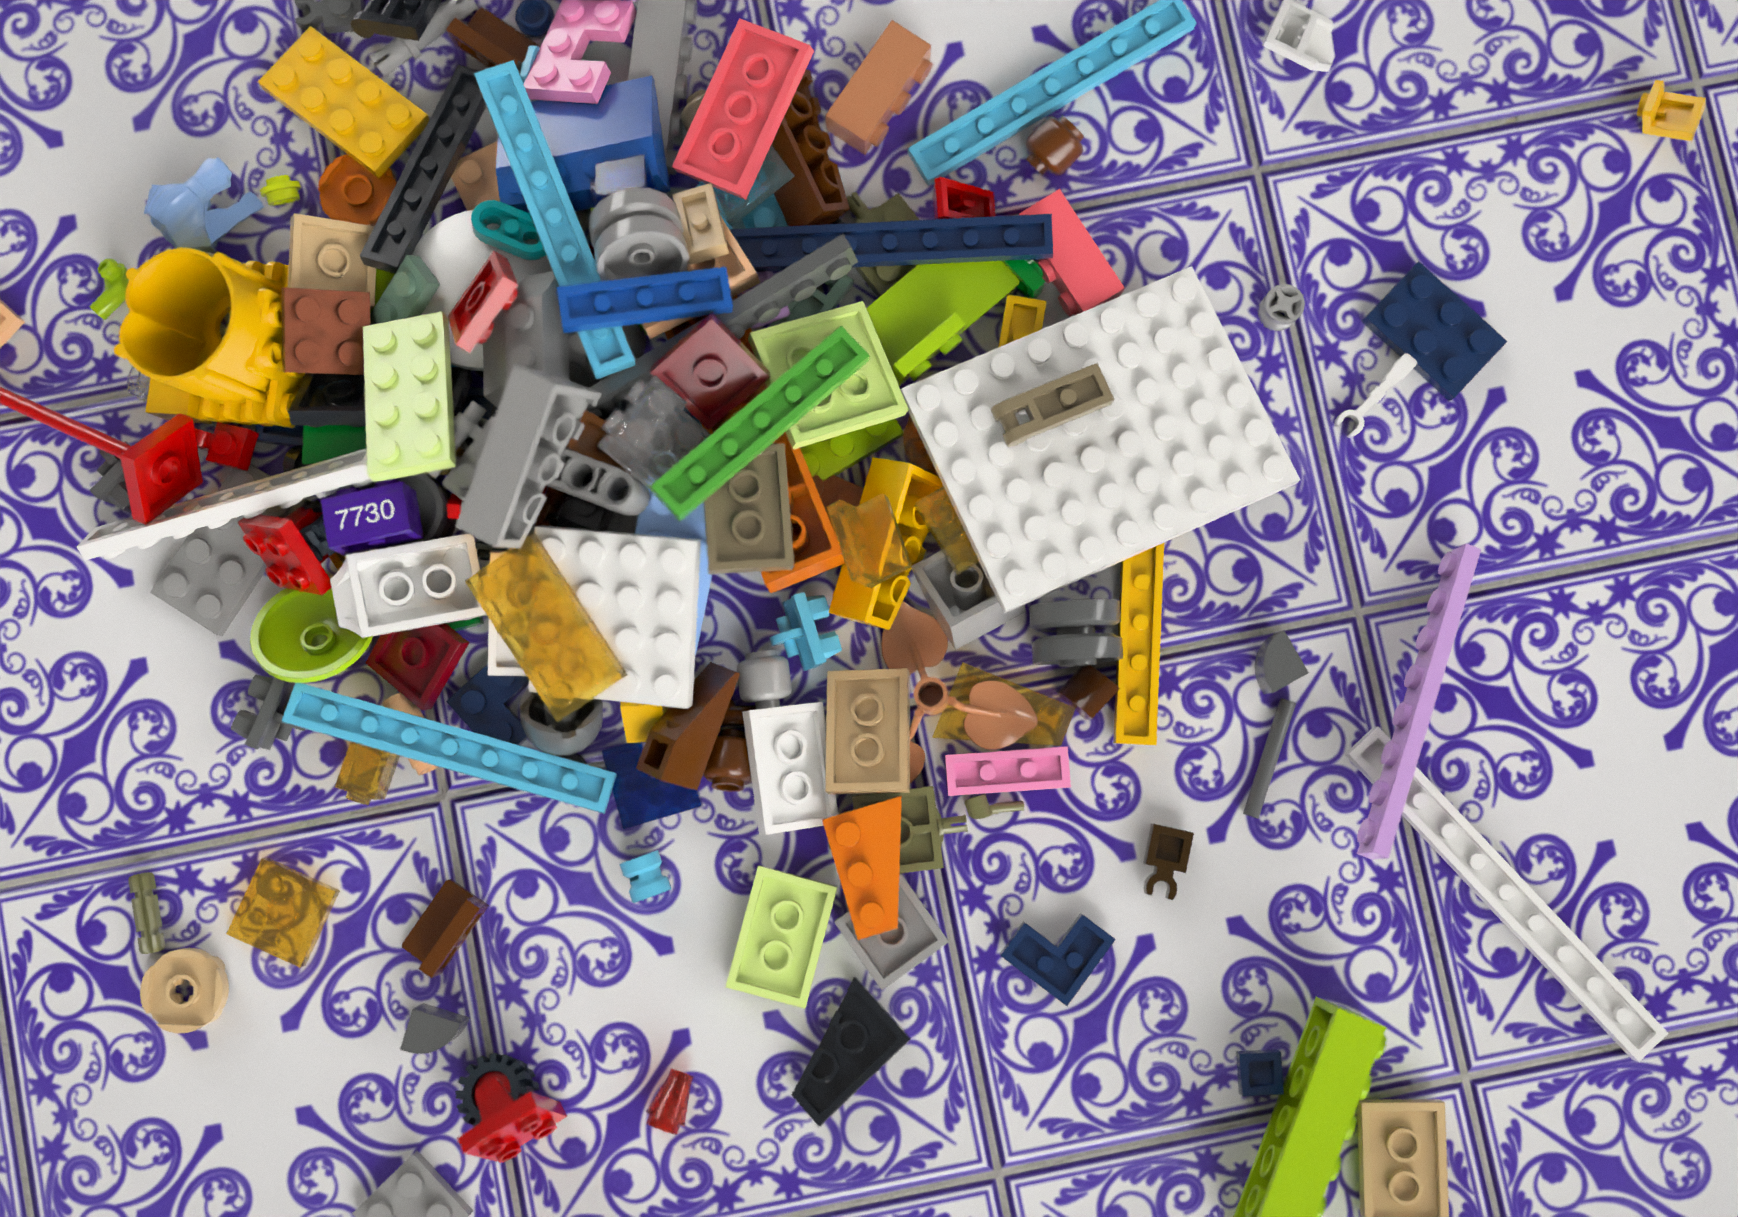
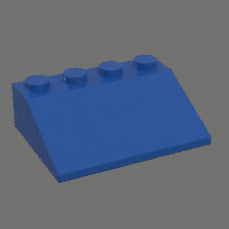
(588, 134)

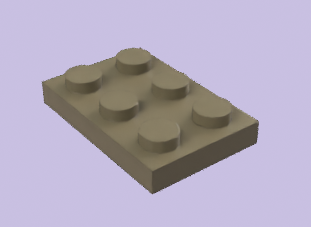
(751, 518)

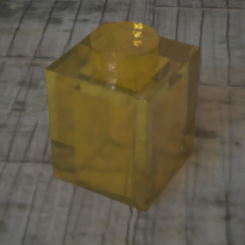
(366, 773)

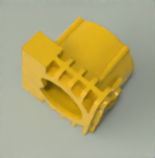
(177, 340)

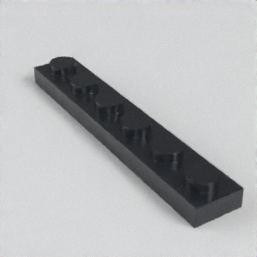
(426, 173)

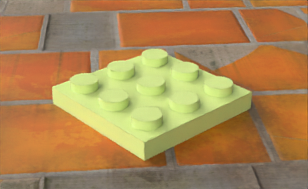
(859, 402)

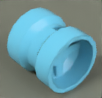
(645, 876)

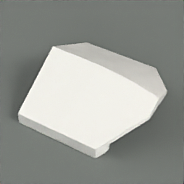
(1301, 36)

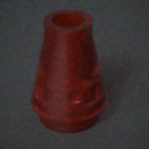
(671, 1103)

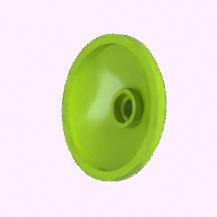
(300, 638)

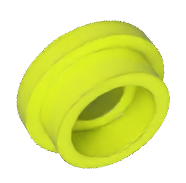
(280, 190)

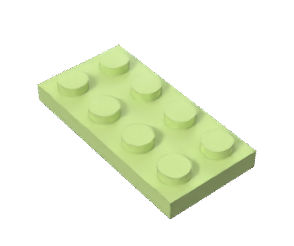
(408, 397)

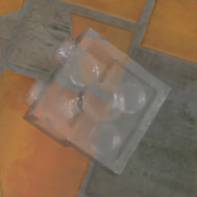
(651, 431)

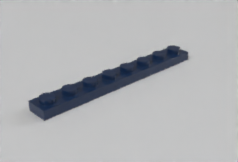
(905, 241)

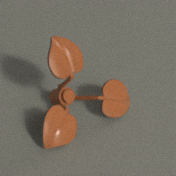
(996, 711)

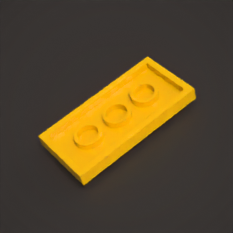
(344, 101)

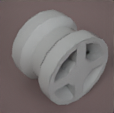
(1288, 301)

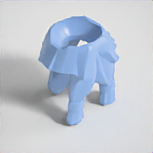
(185, 213)

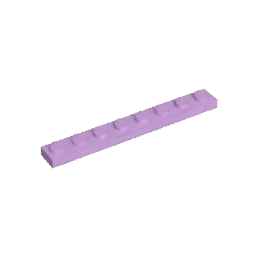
(1414, 713)

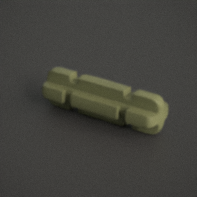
(146, 913)

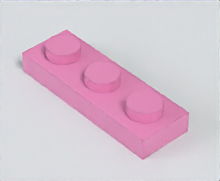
(1007, 771)

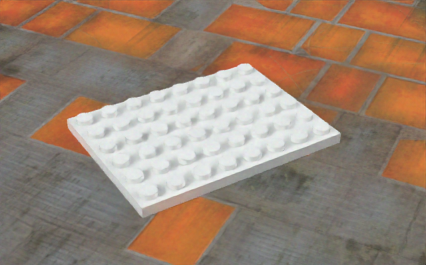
(1156, 463)

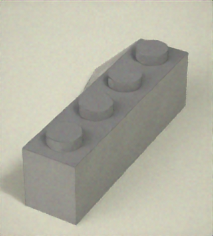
(522, 455)

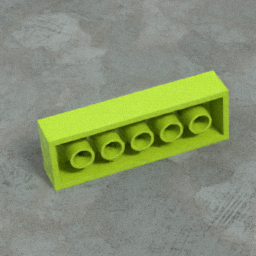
(1313, 1115)

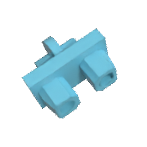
(800, 633)

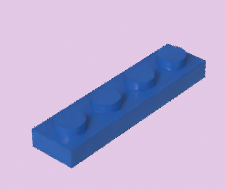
(644, 299)

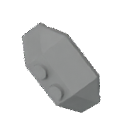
(526, 336)

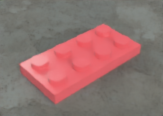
(743, 108)

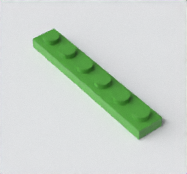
(759, 423)

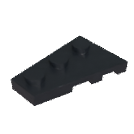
(850, 1053)

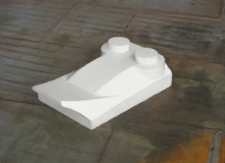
(407, 586)

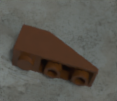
(684, 737)

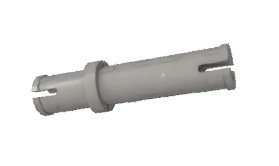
(401, 50)

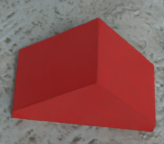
(961, 200)

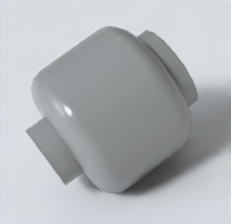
(764, 679)

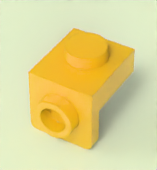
(1670, 113)

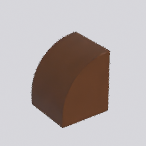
(1088, 691)

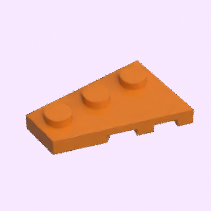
(868, 863)

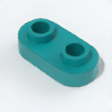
(514, 229)

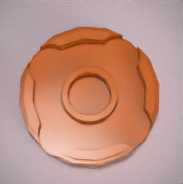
(353, 192)

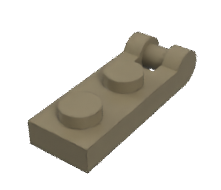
(1053, 404)

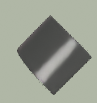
(1277, 663)
(431, 1029)

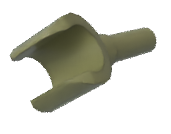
(979, 807)

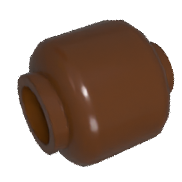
(1054, 146)
(729, 762)

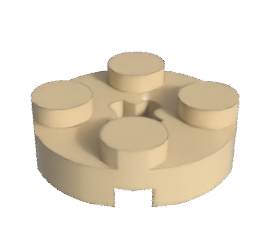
(167, 1007)

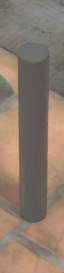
(1269, 758)

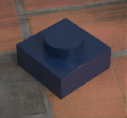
(1259, 1072)

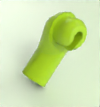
(115, 288)

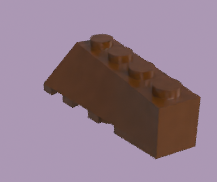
(816, 189)

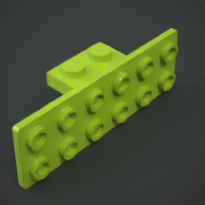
(933, 308)

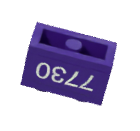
(371, 517)

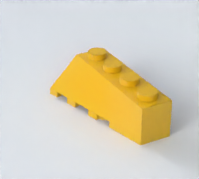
(903, 486)

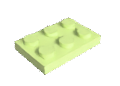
(781, 936)

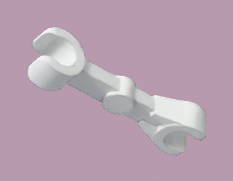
(1395, 373)

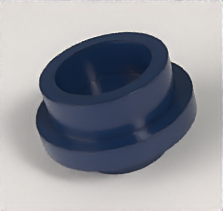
(534, 17)

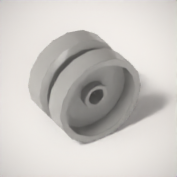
(637, 235)

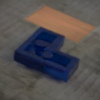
(641, 796)

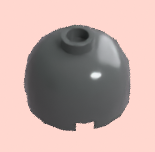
(561, 737)

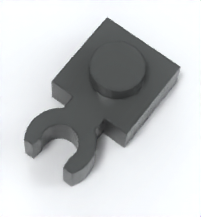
(334, 14)

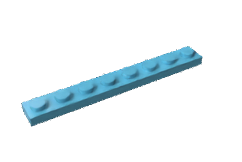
(1050, 89)
(549, 204)
(449, 747)

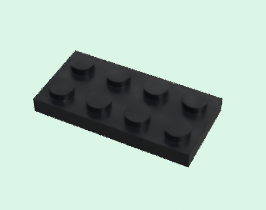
(341, 398)

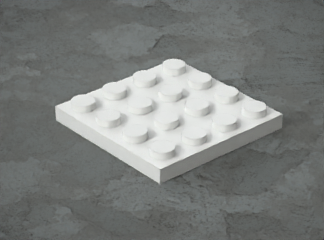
(642, 603)

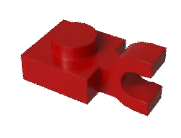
(228, 446)

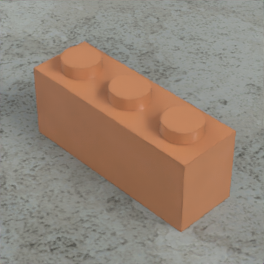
(879, 88)

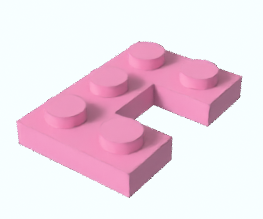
(558, 67)

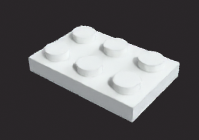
(788, 767)

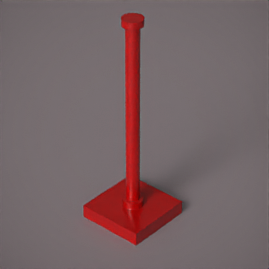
(155, 469)

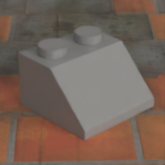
(960, 602)

